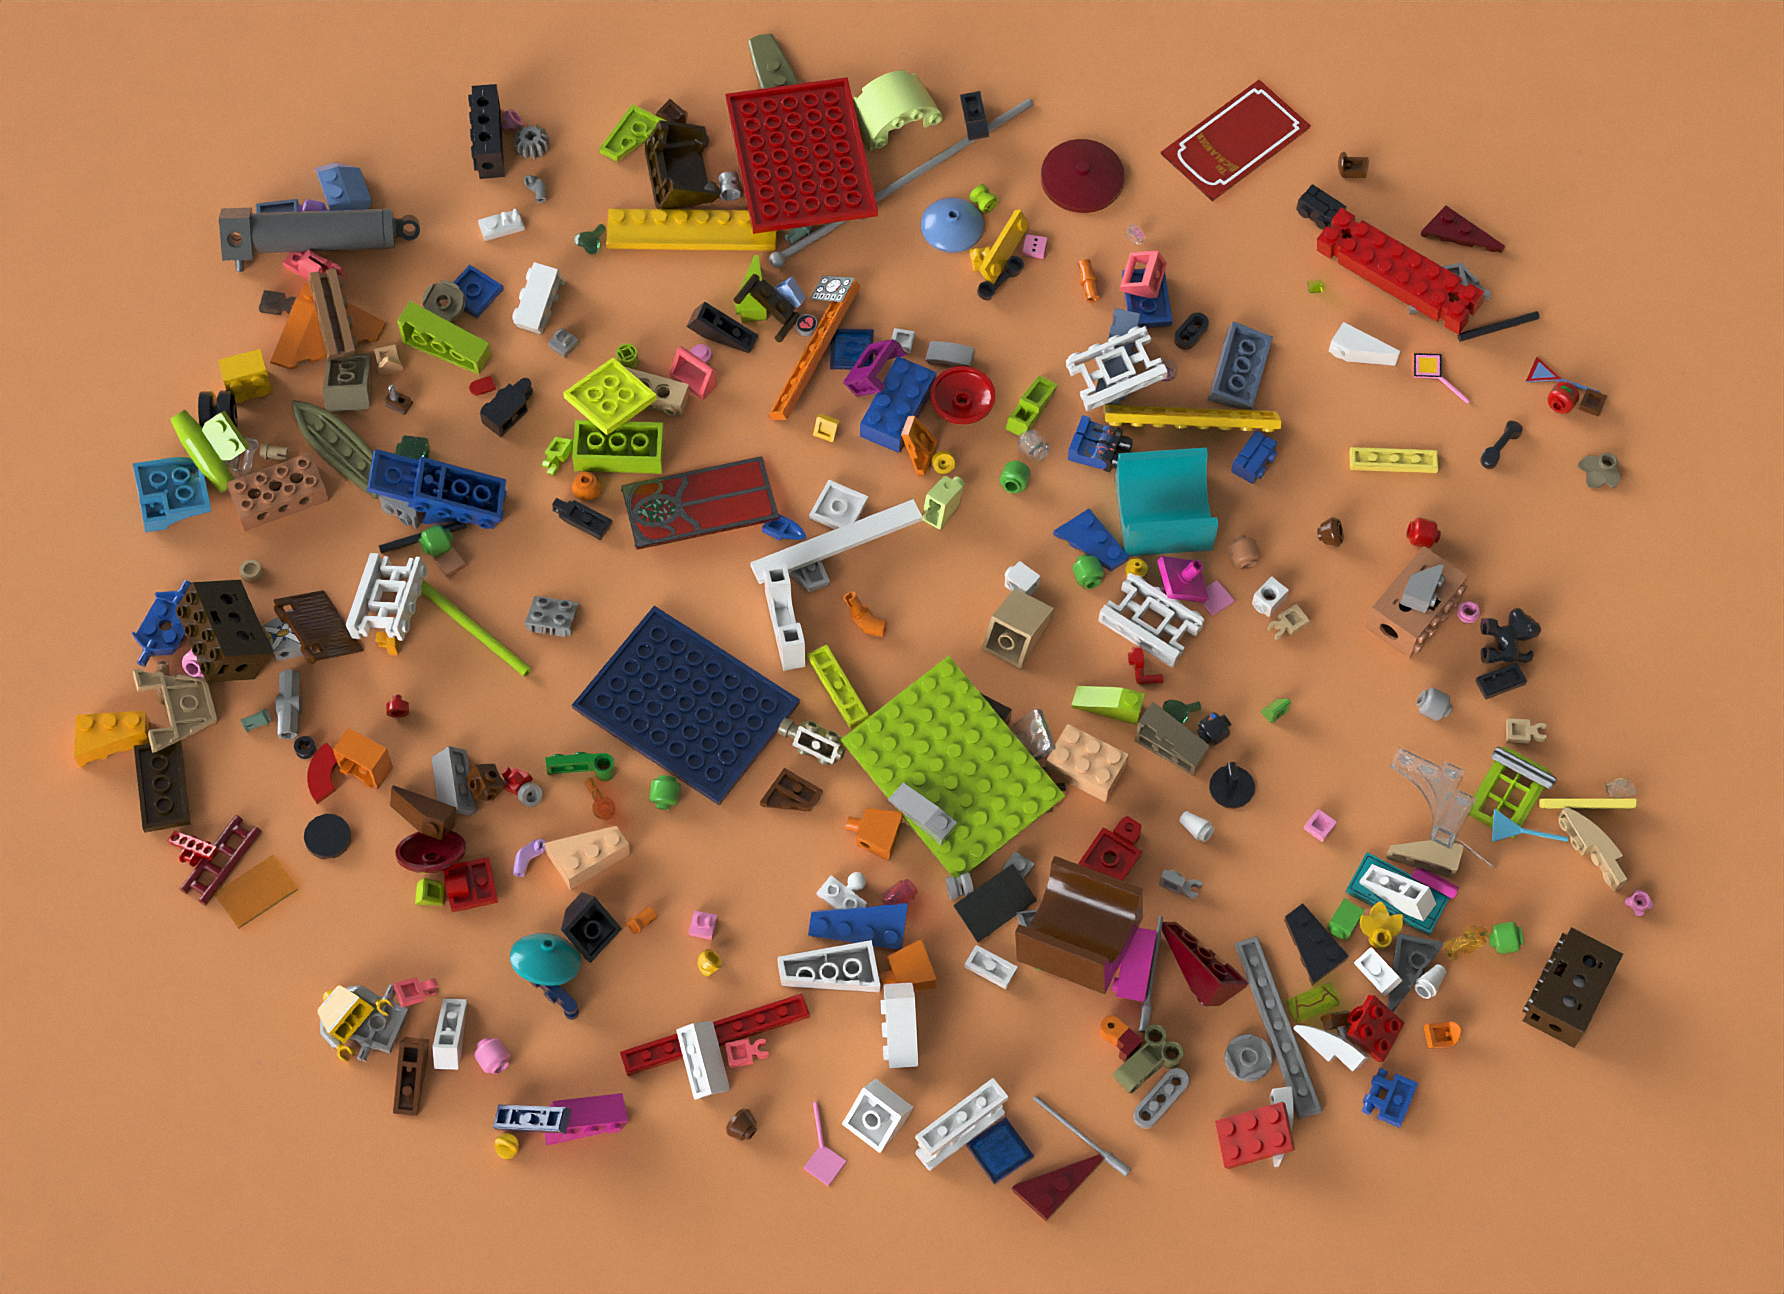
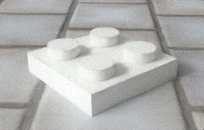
(838, 506)

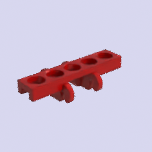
(189, 847)

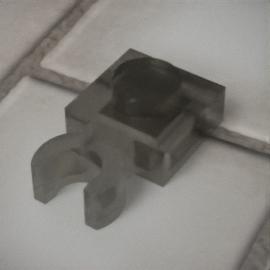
(275, 302)

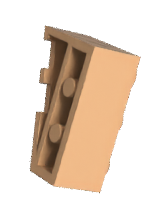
(587, 854)

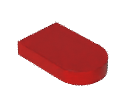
(482, 386)

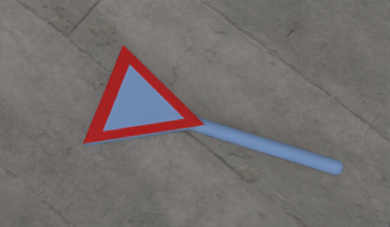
(1541, 372)

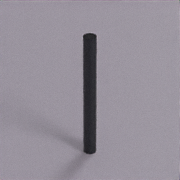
(1498, 326)
(410, 540)

